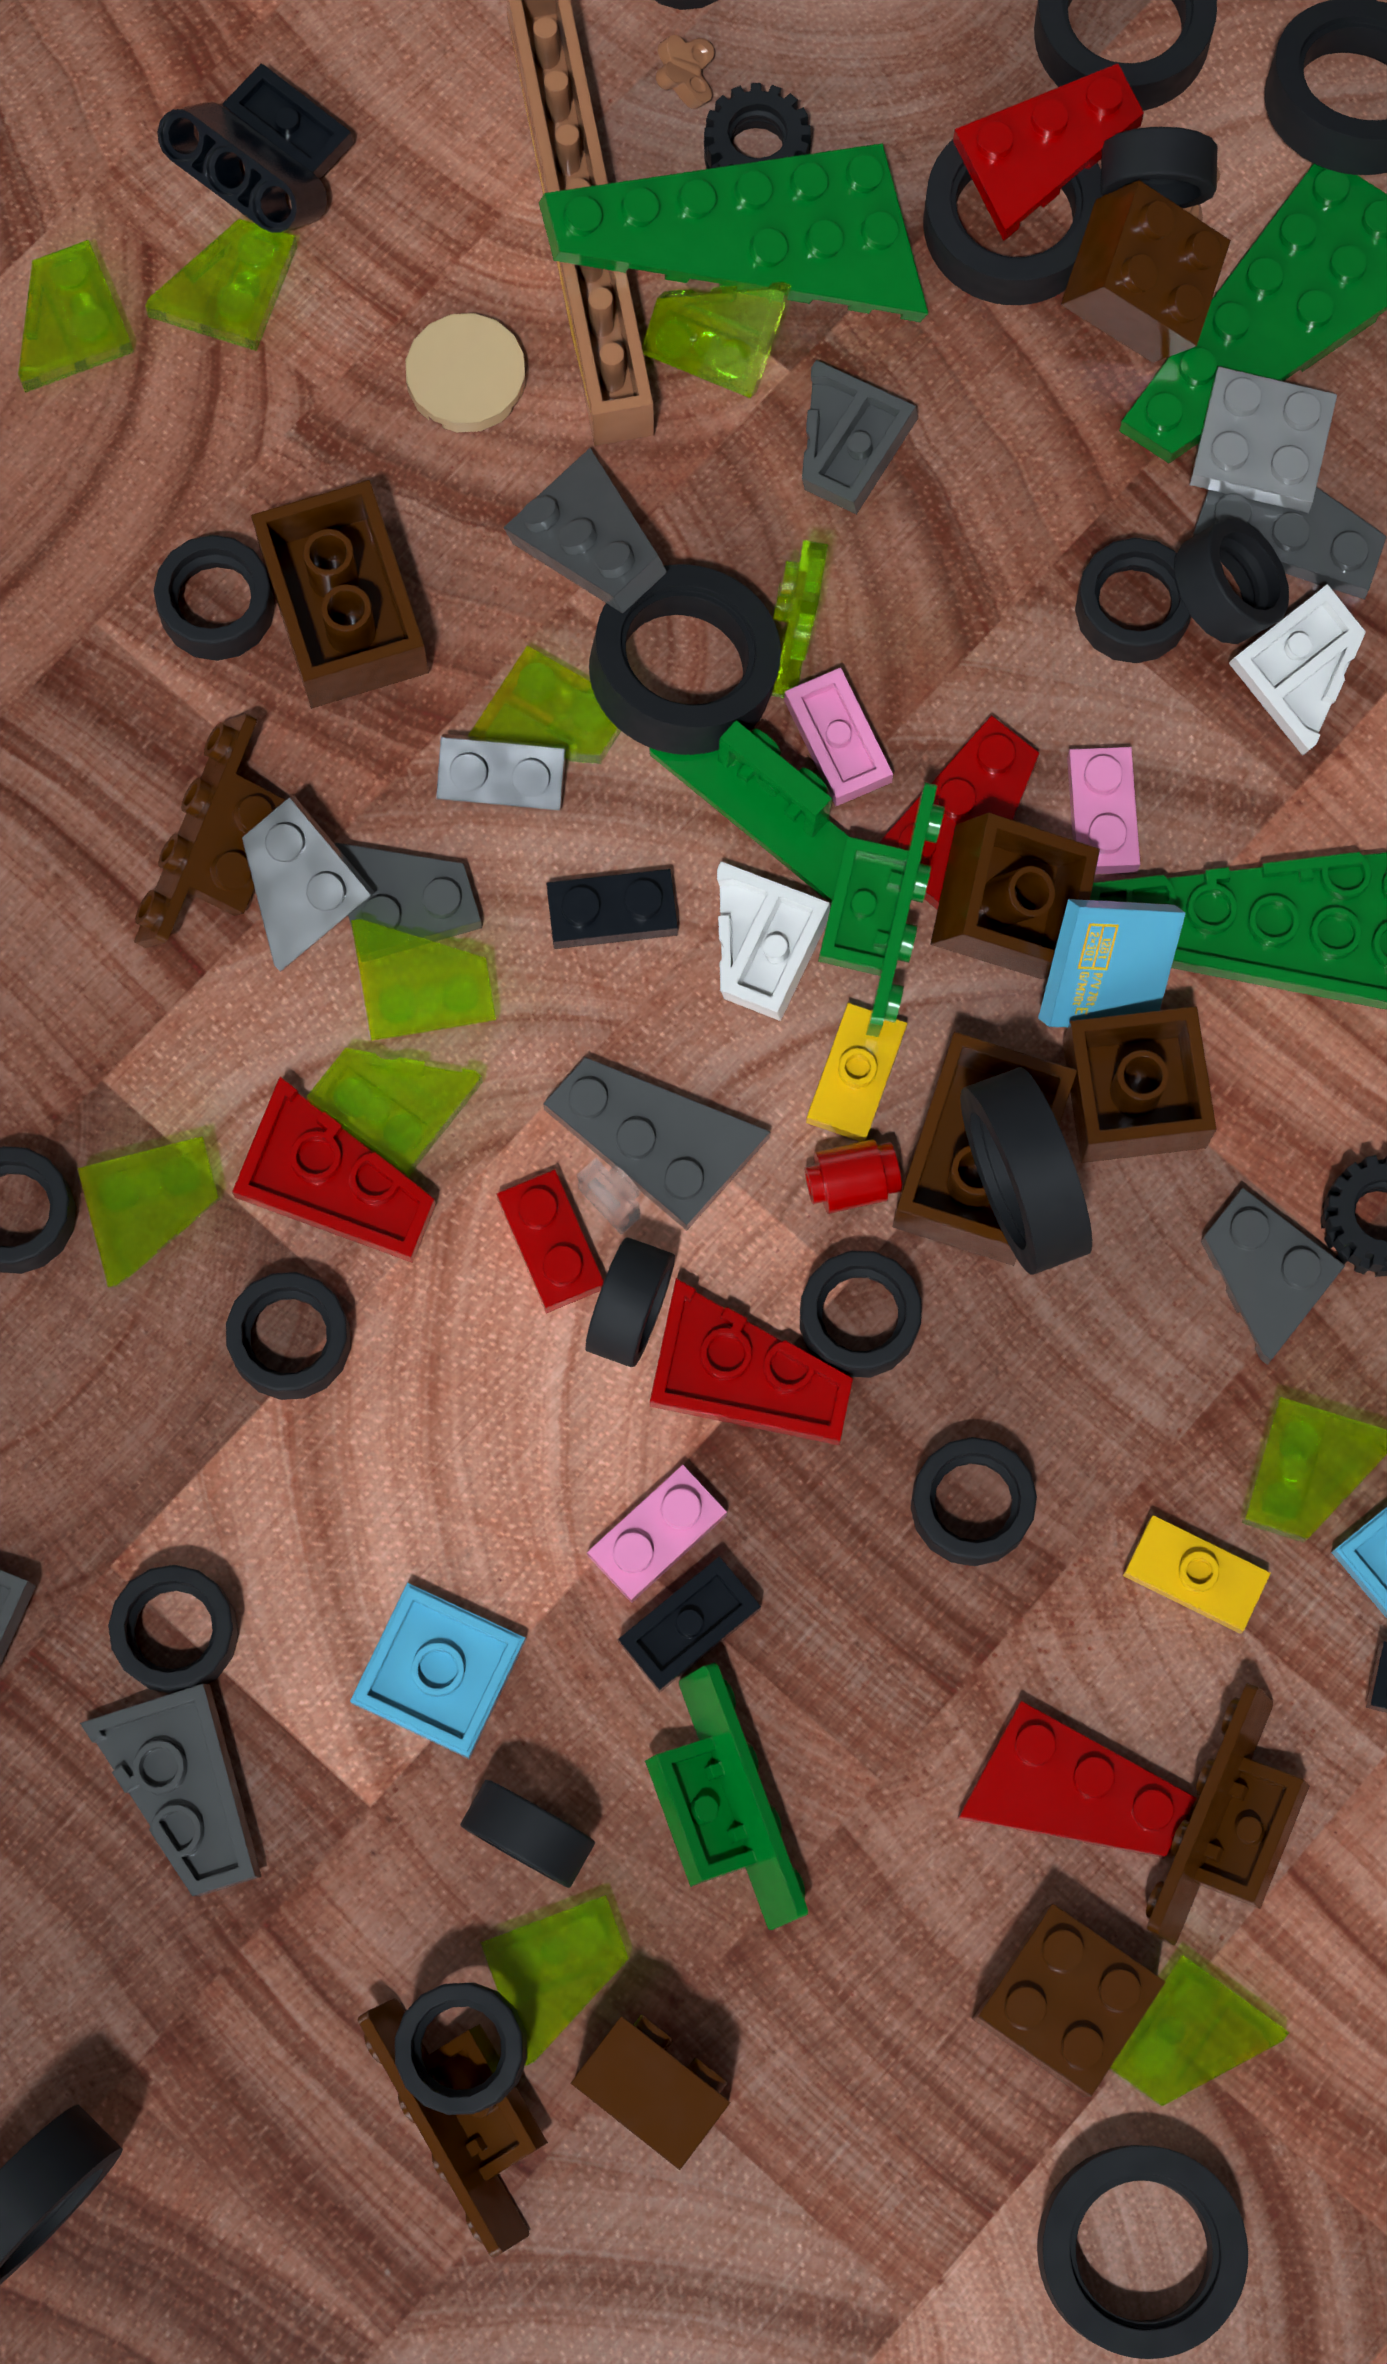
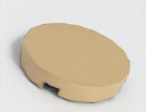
(465, 372)

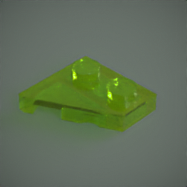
(717, 333)
(796, 608)
(548, 706)
(418, 983)
(1309, 1468)
(556, 1968)

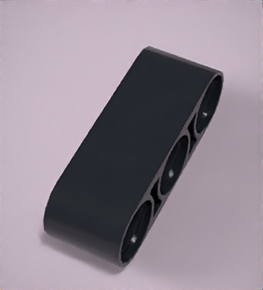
(216, 165)

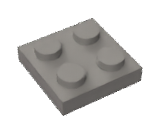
(1263, 439)

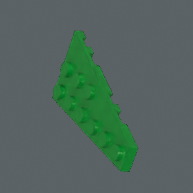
(800, 220)
(1286, 305)
(1281, 926)

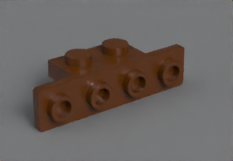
(209, 849)
(1236, 1824)
(464, 2147)

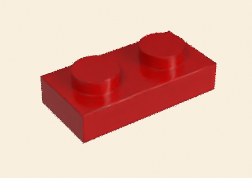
(550, 1241)

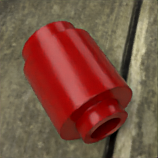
(853, 1176)

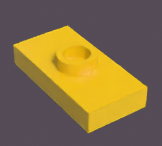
(855, 1075)
(1196, 1574)

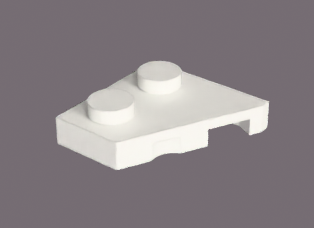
(1302, 665)
(765, 939)

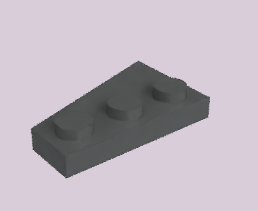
(664, 1142)

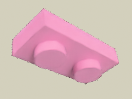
(838, 737)
(1105, 806)
(657, 1533)

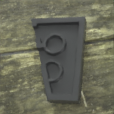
(588, 535)
(1317, 546)
(184, 1784)

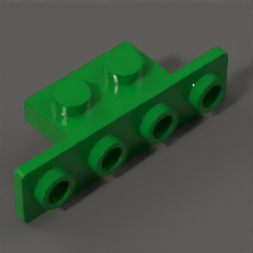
(768, 801)
(872, 906)
(720, 1805)

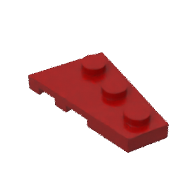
(1040, 144)
(981, 779)
(329, 1180)
(738, 1374)
(1074, 1789)

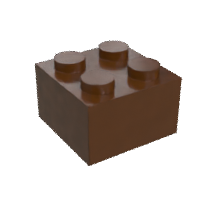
(1146, 272)
(1010, 892)
(1139, 1084)
(1068, 2000)
(652, 2090)

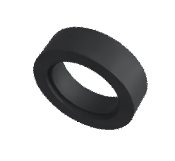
(1152, 80)
(1300, 117)
(992, 275)
(673, 725)
(1026, 1170)
(49, 2182)
(1224, 2236)

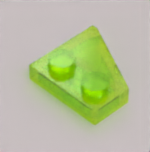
(228, 285)
(69, 318)
(393, 1104)
(146, 1202)
(1192, 2035)

